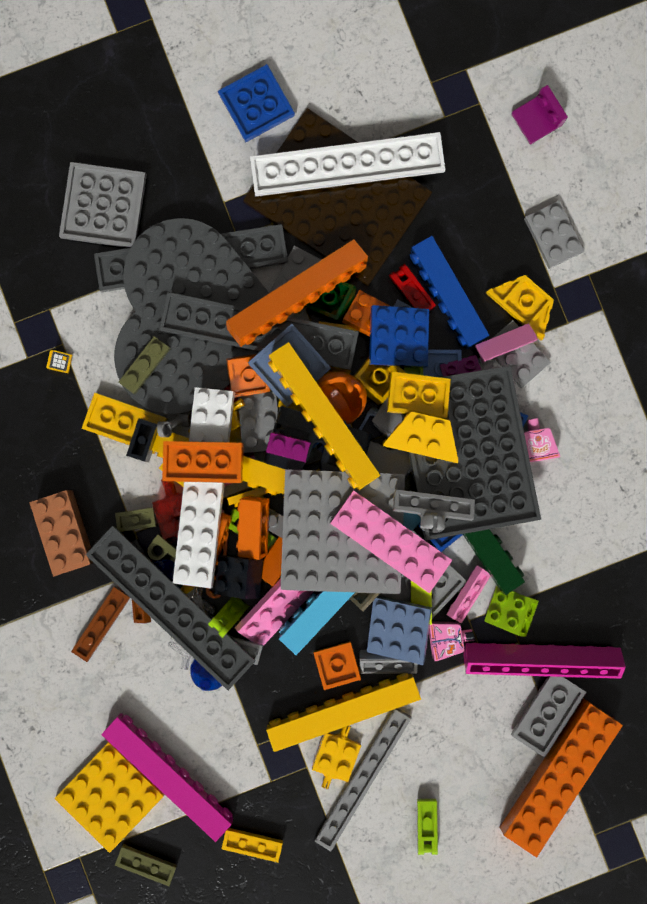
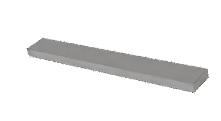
(362, 779)

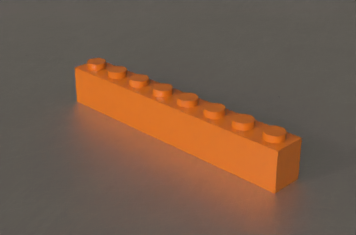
(297, 293)

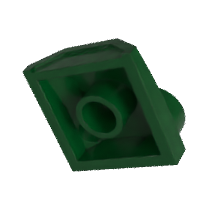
(335, 303)

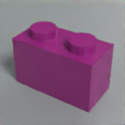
(288, 446)

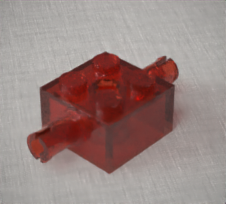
(167, 508)

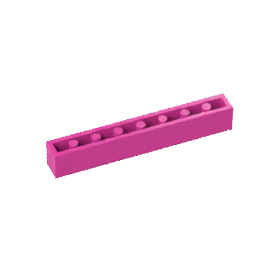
(543, 660)
(168, 776)

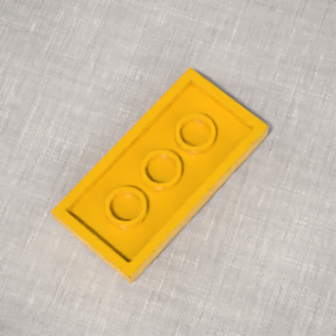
(115, 418)

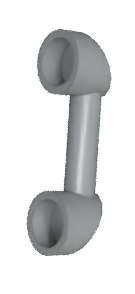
(165, 428)

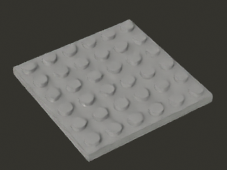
(319, 554)

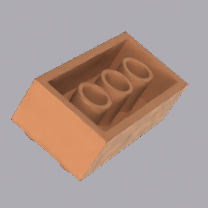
(62, 532)

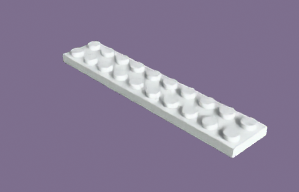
(347, 164)
(203, 500)

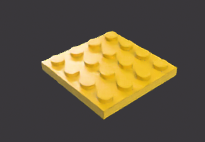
(109, 797)

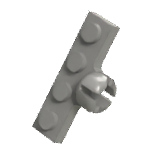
(433, 508)

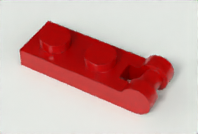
(411, 289)

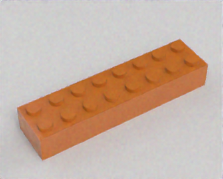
(560, 777)

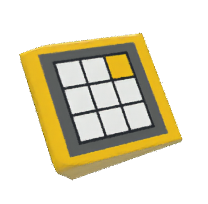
(59, 361)

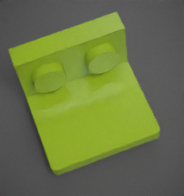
(511, 612)

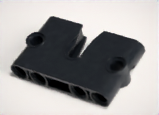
(295, 425)

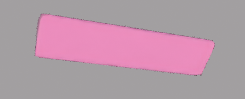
(506, 342)

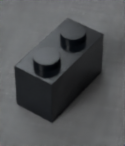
(142, 440)

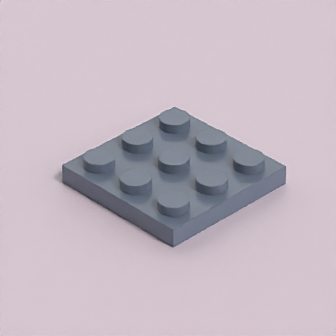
(309, 356)
(399, 630)

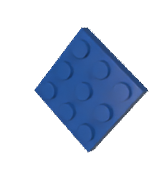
(256, 103)
(399, 336)

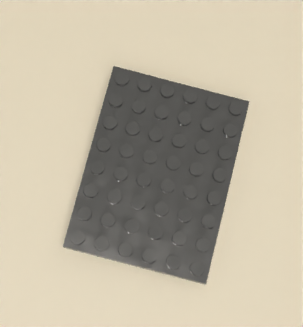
(490, 454)

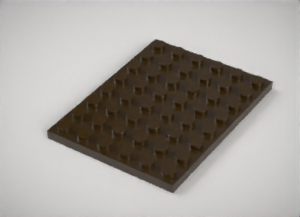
(330, 217)

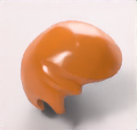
(345, 394)

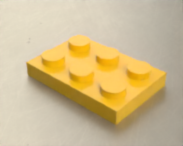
(418, 394)

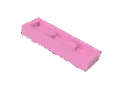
(468, 594)

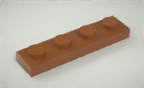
(101, 624)

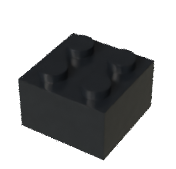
(238, 577)

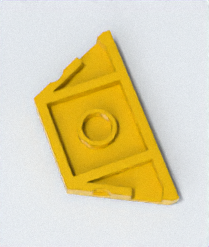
(525, 303)
(424, 436)

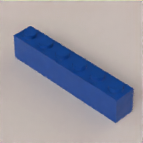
(448, 292)

